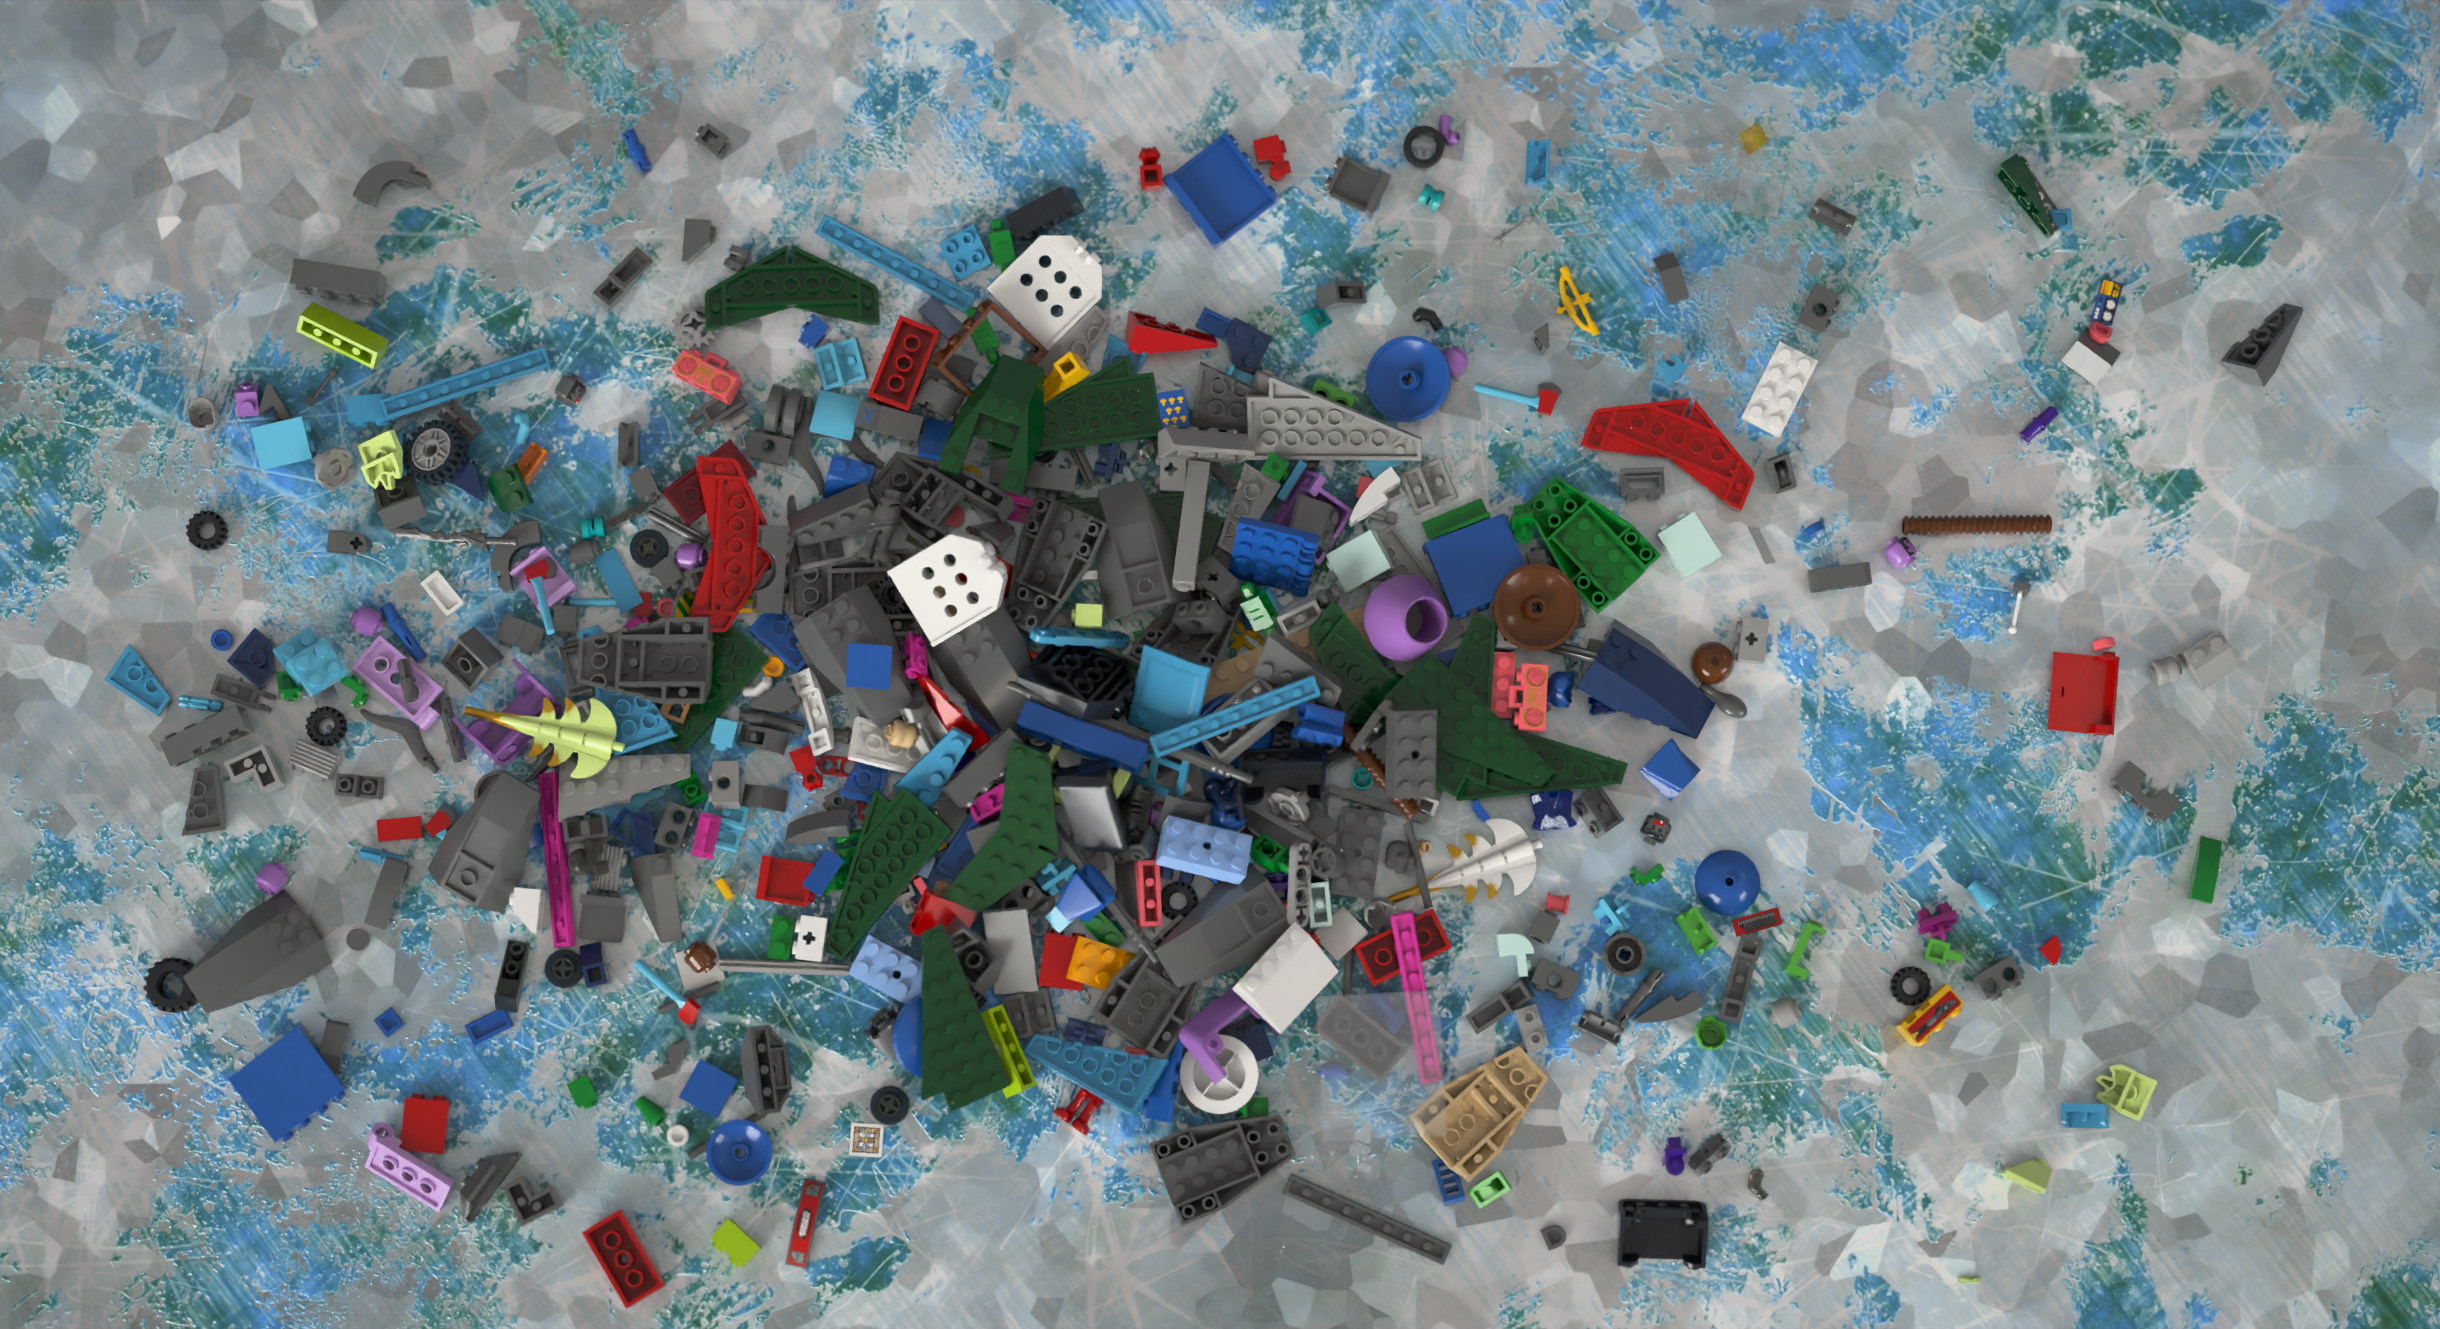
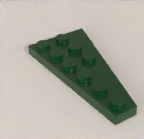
(733, 669)

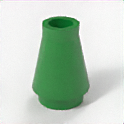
(651, 1111)

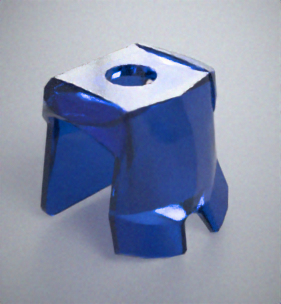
(1552, 810)

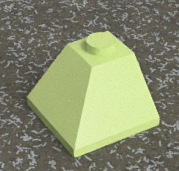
(2029, 1174)

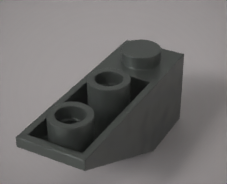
(512, 976)

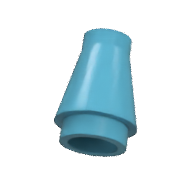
(1984, 896)

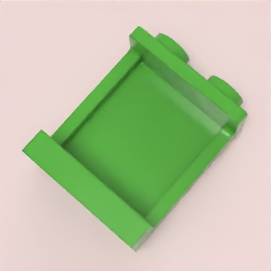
(1791, 964)

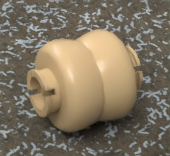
(901, 733)

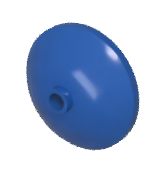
(1711, 884)
(723, 1148)

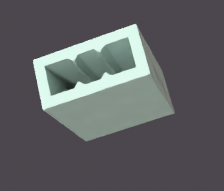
(1688, 544)
(1359, 561)

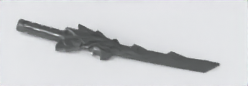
(459, 539)

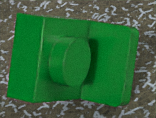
(1254, 1108)

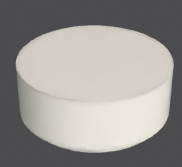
(677, 1135)

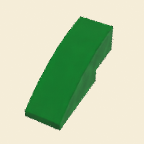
(2205, 870)

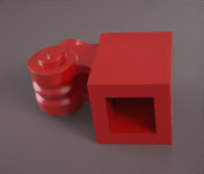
(1271, 151)
(1150, 171)
(806, 765)

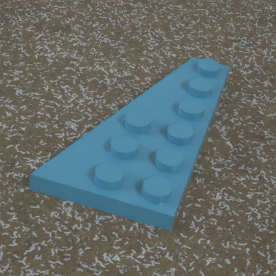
(637, 719)
(1105, 1072)

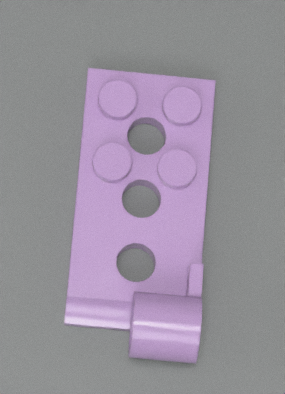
(382, 681)
(387, 1148)

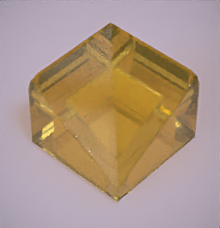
(1753, 138)

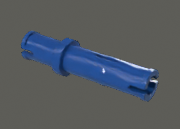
(403, 632)

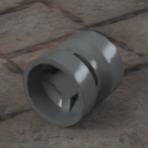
(737, 258)

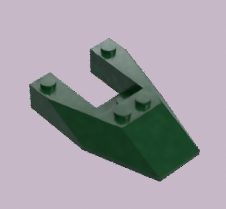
(1004, 411)

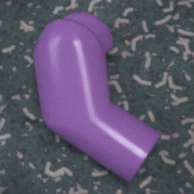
(1445, 131)

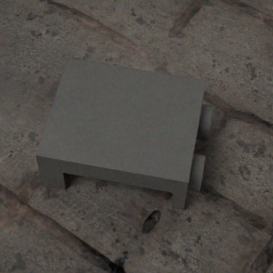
(1356, 185)

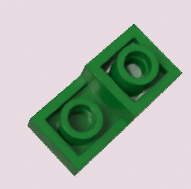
(692, 790)

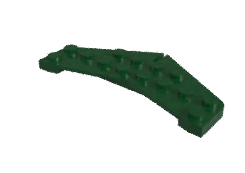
(804, 285)
(1351, 658)
(1024, 824)

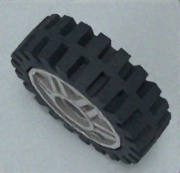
(436, 452)

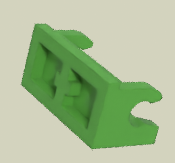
(1696, 930)

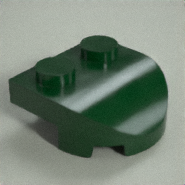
(509, 489)

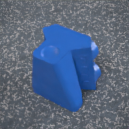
(1319, 725)
(1670, 770)
(1085, 894)

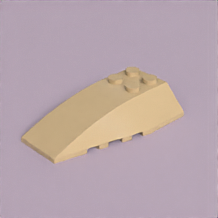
(1486, 1110)

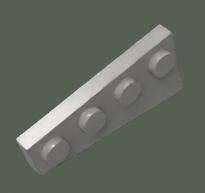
(1078, 339)
(1251, 500)

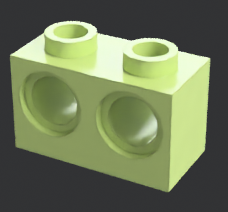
(1088, 616)

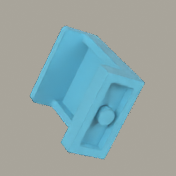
(283, 442)

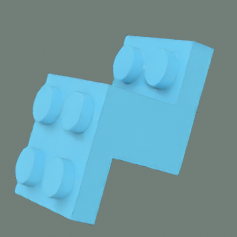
(310, 661)

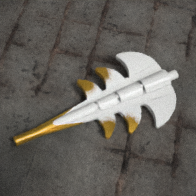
(1509, 855)

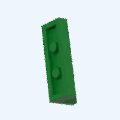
(1455, 519)

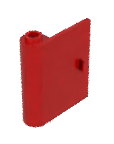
(2087, 694)

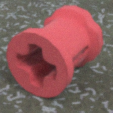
(1557, 903)

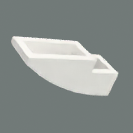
(1374, 496)

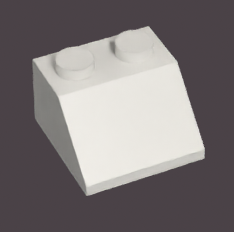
(529, 907)

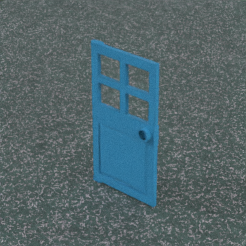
(1166, 696)

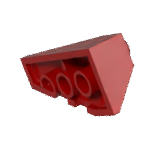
(1150, 336)
(950, 713)

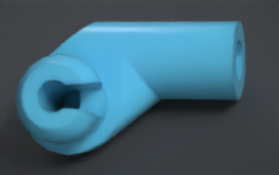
(524, 429)

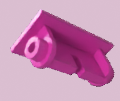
(915, 650)
(706, 836)

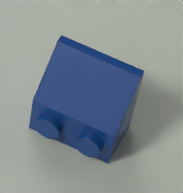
(847, 473)

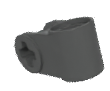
(344, 542)

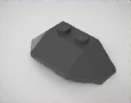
(765, 1069)
(484, 1182)

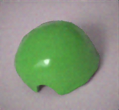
(1710, 1033)

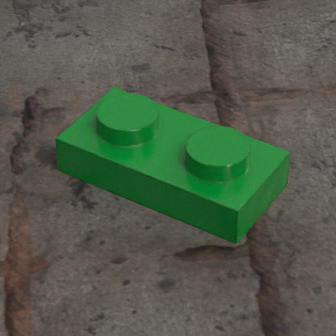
(1105, 930)
(781, 937)

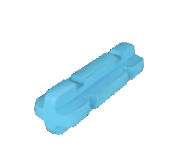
(200, 703)

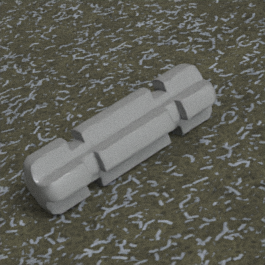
(1381, 515)

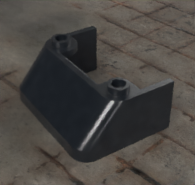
(1283, 768)

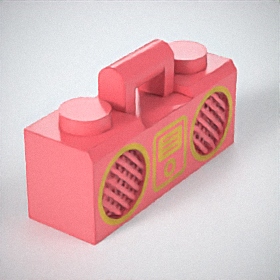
(699, 373)
(1532, 710)

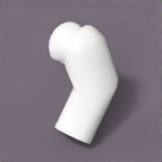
(764, 686)

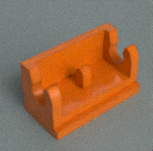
(532, 461)

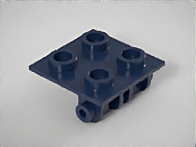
(1252, 1034)

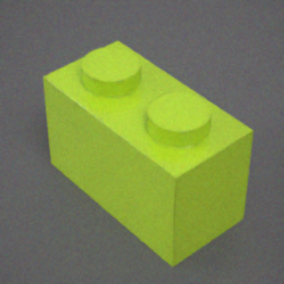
(735, 1243)

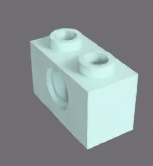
(1320, 906)

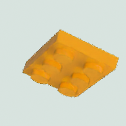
(1096, 962)

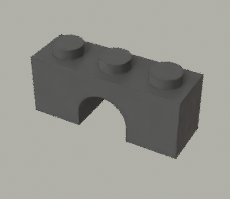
(2128, 782)

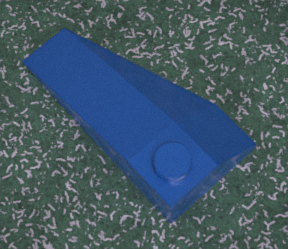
(1163, 1095)

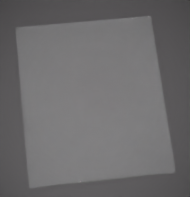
(1381, 1066)

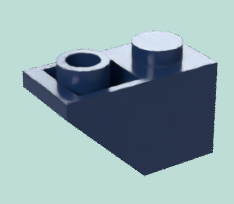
(594, 965)

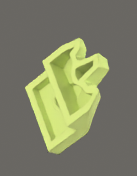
(382, 460)
(2127, 1091)

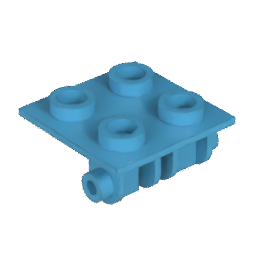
(965, 253)

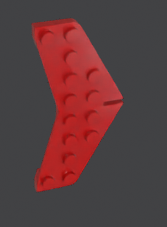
(1689, 442)
(734, 559)

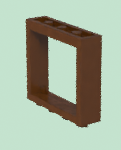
(1034, 356)

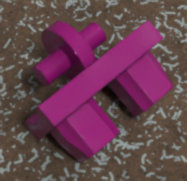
(1938, 924)

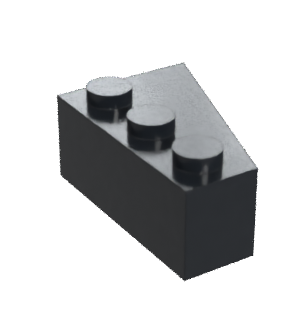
(1045, 213)

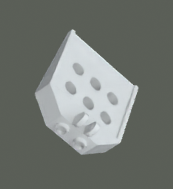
(1080, 269)
(919, 590)

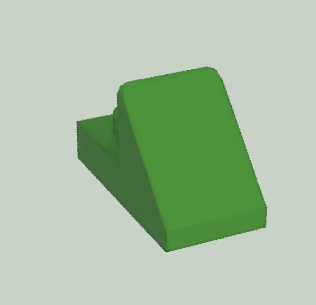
(1490, 1189)

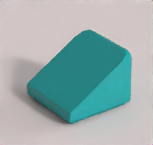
(1315, 321)

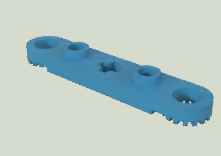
(1079, 636)

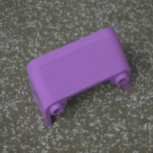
(504, 743)
(1201, 1034)

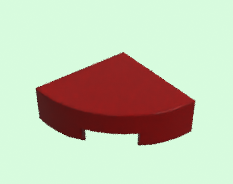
(2051, 950)

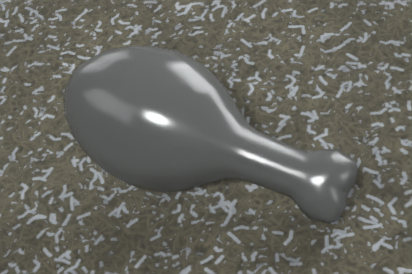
(1728, 703)

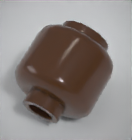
(700, 957)

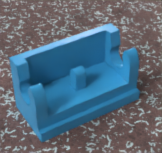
(1537, 162)
(1671, 371)
(2085, 1115)

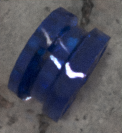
(1598, 708)

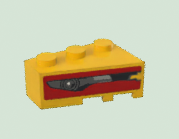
(1930, 1016)

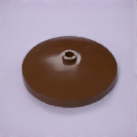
(1556, 604)

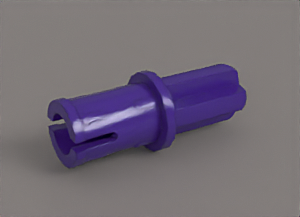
(2039, 424)

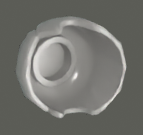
(203, 414)
(1378, 913)

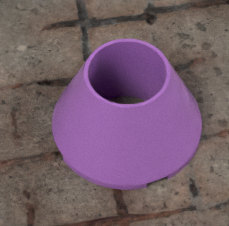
(1387, 612)

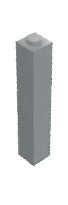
(1191, 525)

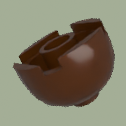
(1712, 663)

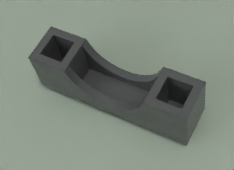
(770, 596)

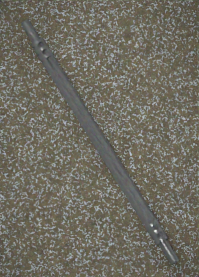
(1131, 732)
(1114, 906)

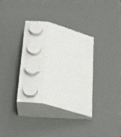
(1286, 978)

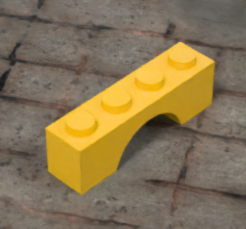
(1065, 374)

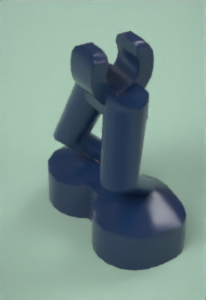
(1215, 791)

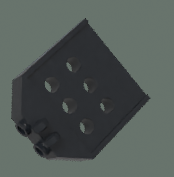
(1081, 680)

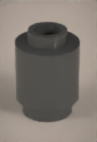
(583, 552)

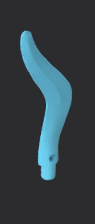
(636, 803)

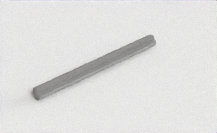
(784, 967)

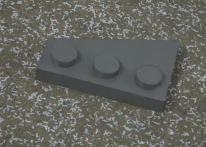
(205, 805)

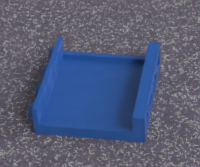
(1221, 190)
(1474, 563)
(288, 1085)

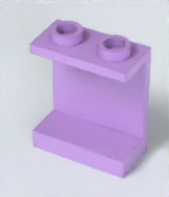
(555, 589)

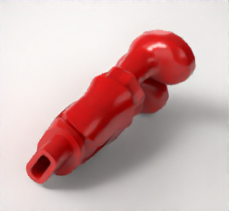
(1081, 1121)

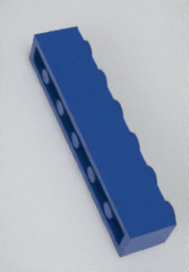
(1082, 737)

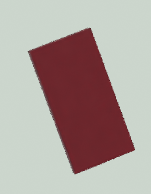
(686, 492)

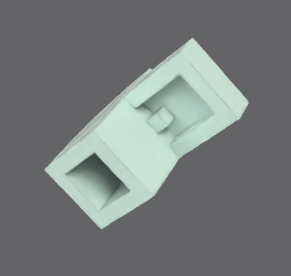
(1518, 946)

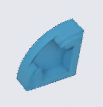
(2061, 218)

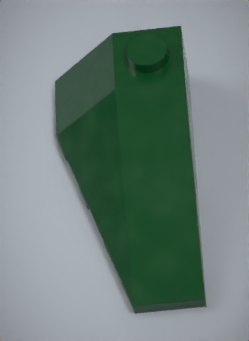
(2021, 185)

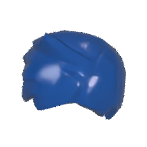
(1560, 688)
(1221, 820)

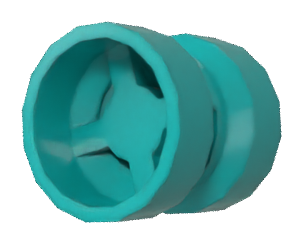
(1431, 197)
(588, 526)
(1361, 779)

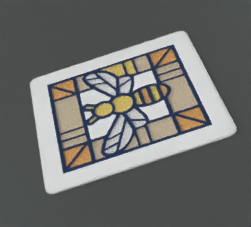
(866, 1140)

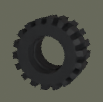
(154, 986)

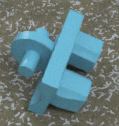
(1054, 873)
(1607, 908)

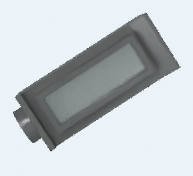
(569, 656)

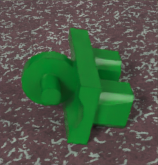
(1522, 524)

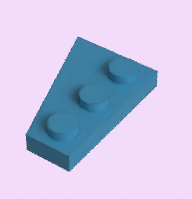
(138, 682)

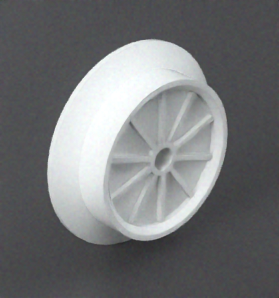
(1232, 1090)

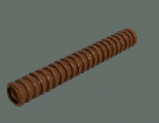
(1976, 524)
(1375, 768)

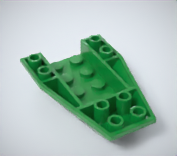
(1590, 543)

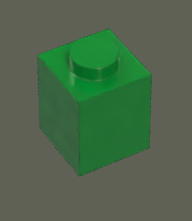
(583, 1092)

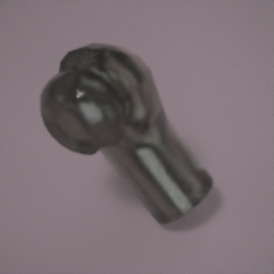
(1755, 1183)

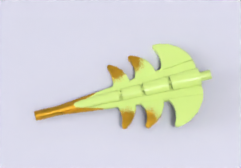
(590, 739)

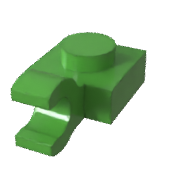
(1940, 951)

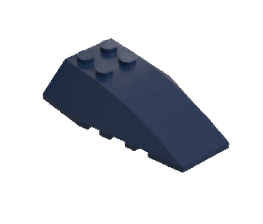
(1642, 681)

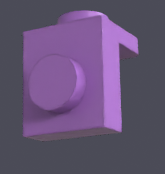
(247, 399)

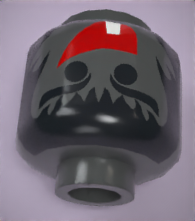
(570, 390)
(1655, 829)

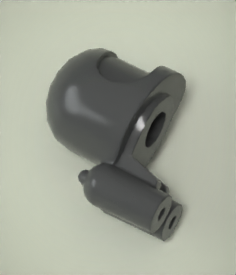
(1399, 857)

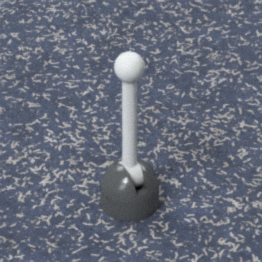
(2020, 590)

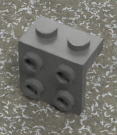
(602, 917)

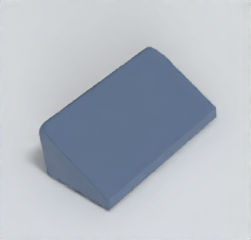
(940, 318)

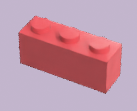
(1502, 677)
(1148, 894)

